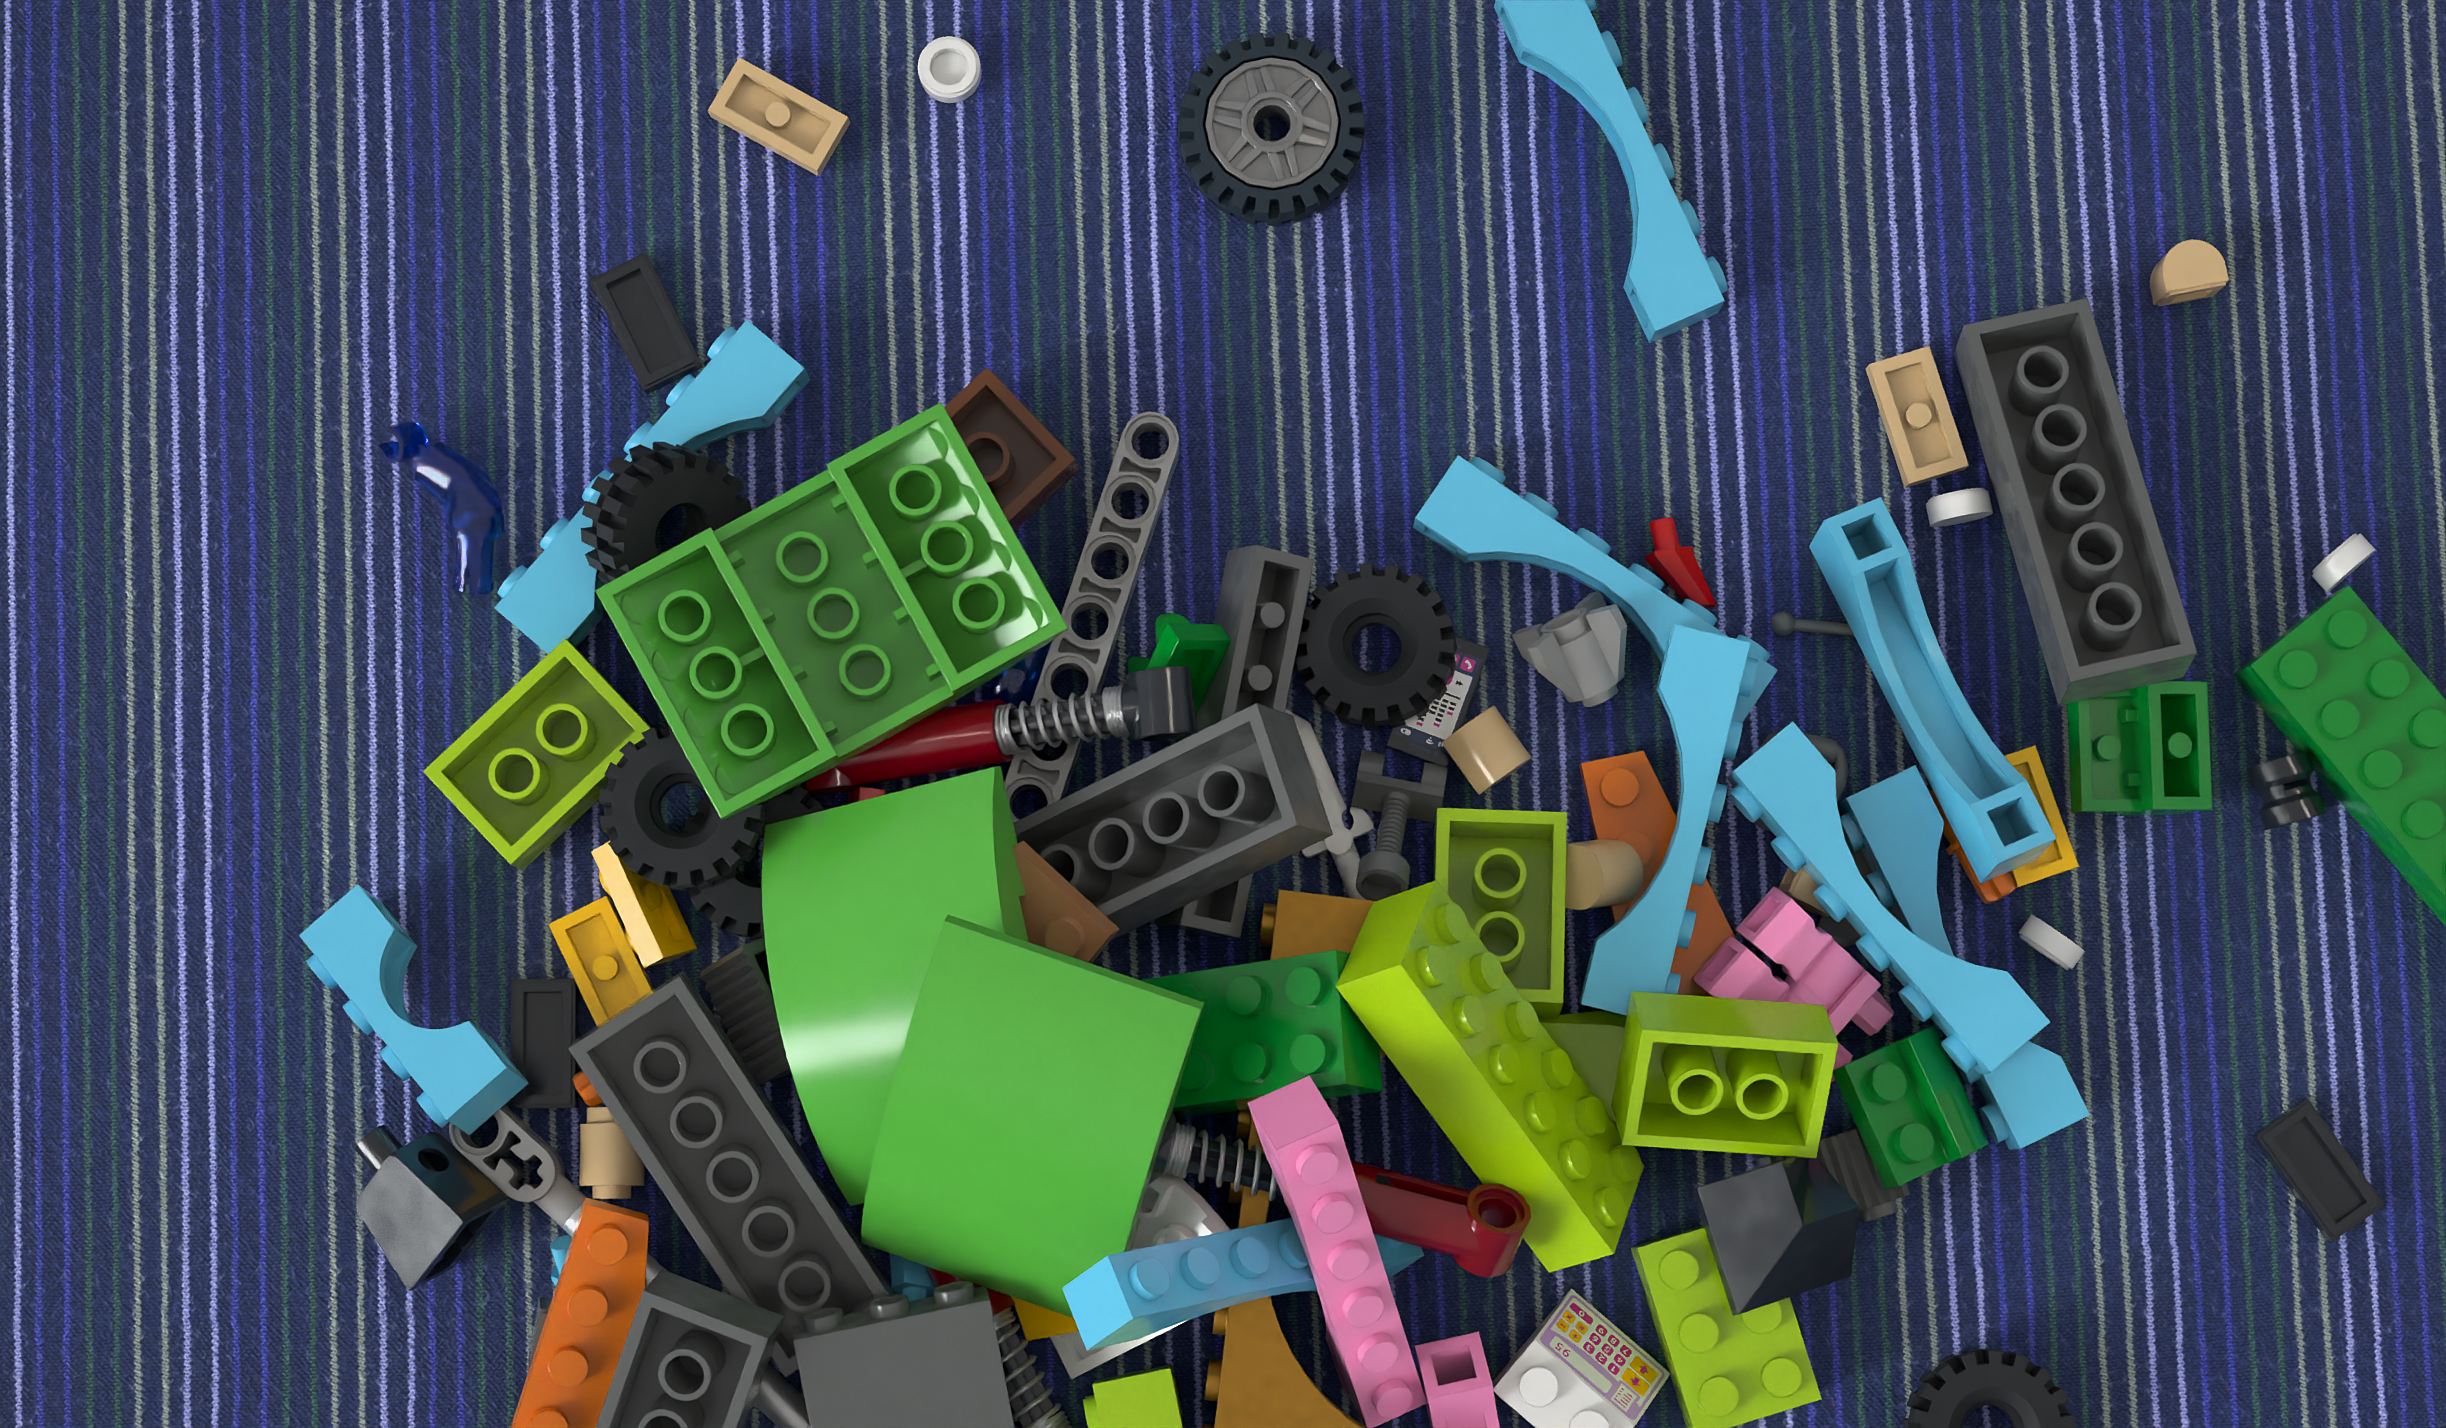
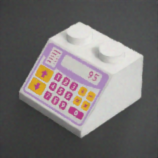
(1579, 1372)

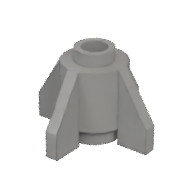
(1579, 650)

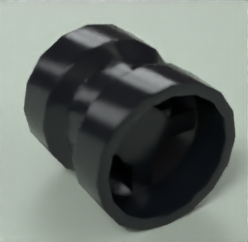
(2289, 805)

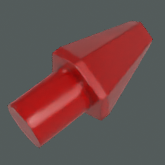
(1678, 564)

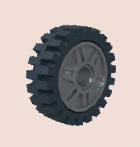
(1283, 82)

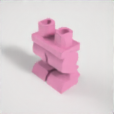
(1812, 960)

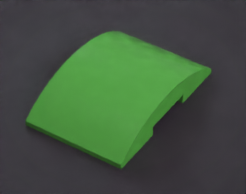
(833, 613)
(852, 930)
(1024, 1114)

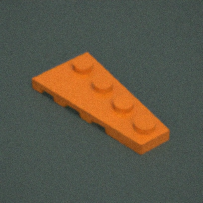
(1632, 808)
(587, 1319)

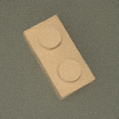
(779, 116)
(1917, 416)

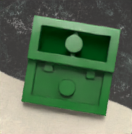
(2141, 751)
(1910, 1107)

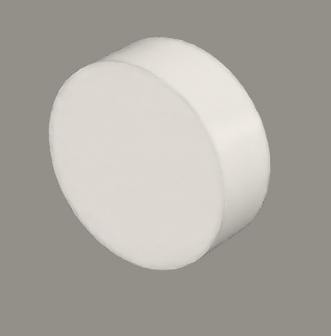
(949, 69)
(1959, 507)
(2342, 561)
(2050, 943)

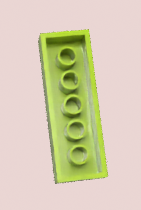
(1491, 1073)

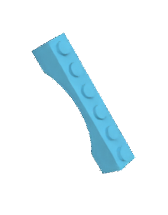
(1667, 271)
(735, 393)
(1488, 522)
(1699, 692)
(1973, 781)
(1900, 840)
(1972, 1004)
(1179, 1280)

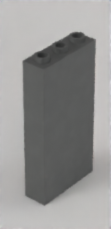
(905, 1363)

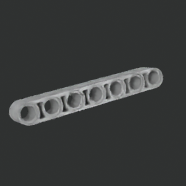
(1093, 592)

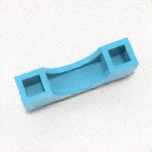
(368, 956)

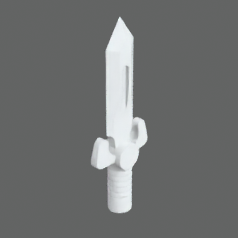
(1341, 843)

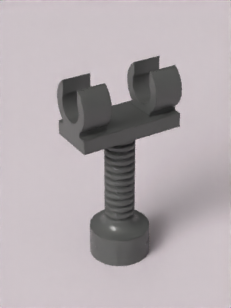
(1384, 870)

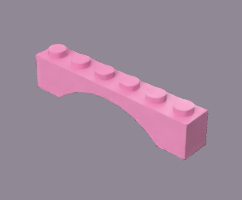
(1339, 1243)

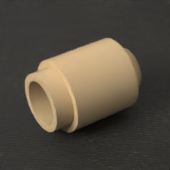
(607, 1157)

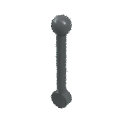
(1784, 624)

